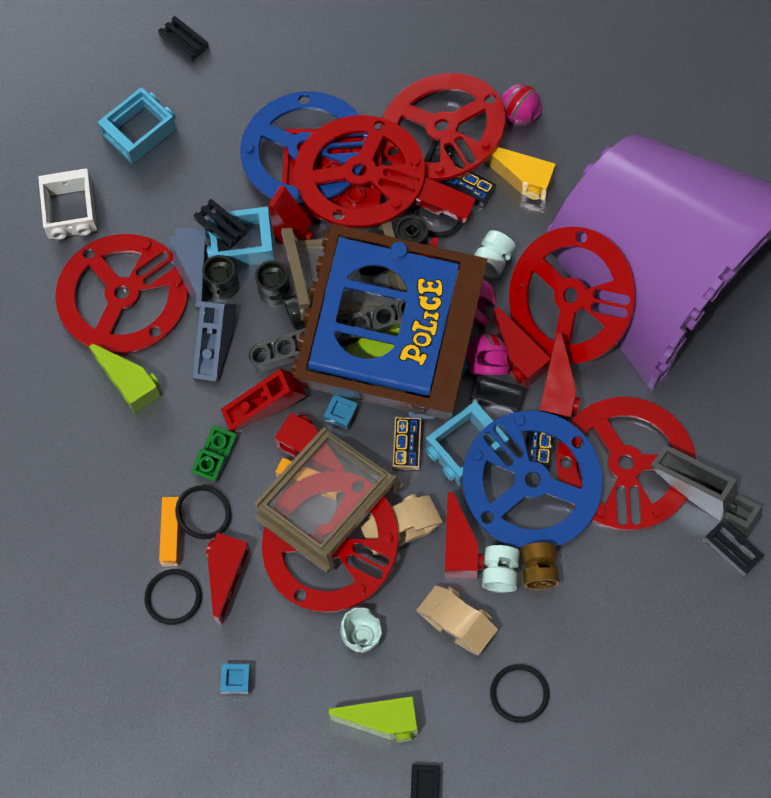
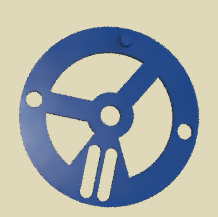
(261, 127)
(585, 499)

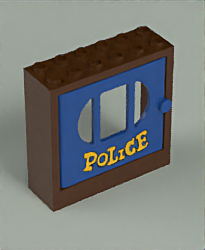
(410, 365)

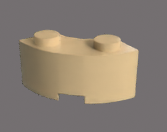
(415, 520)
(448, 612)

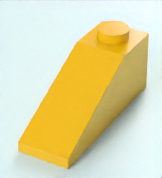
(523, 172)

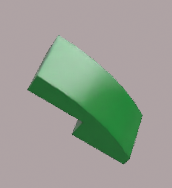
(215, 453)

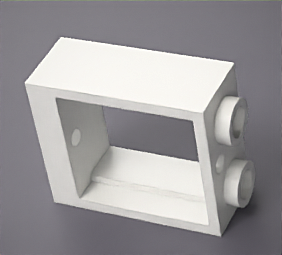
(66, 183)

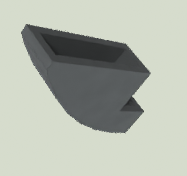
(707, 489)

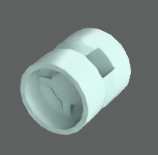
(498, 250)
(501, 565)

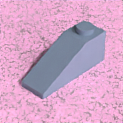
(189, 259)
(213, 339)

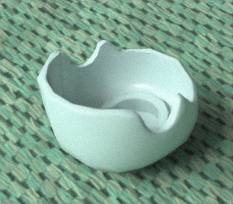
(360, 630)

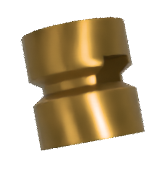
(539, 564)

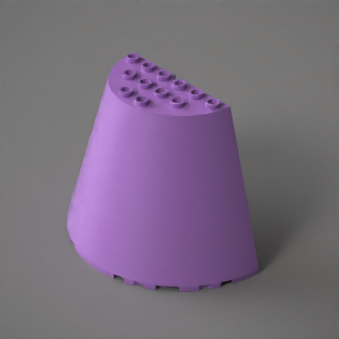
(681, 229)

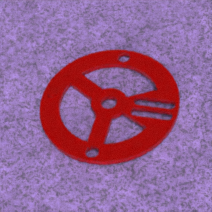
(403, 107)
(397, 203)
(534, 261)
(101, 336)
(597, 417)
(364, 584)

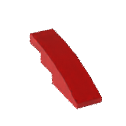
(434, 196)

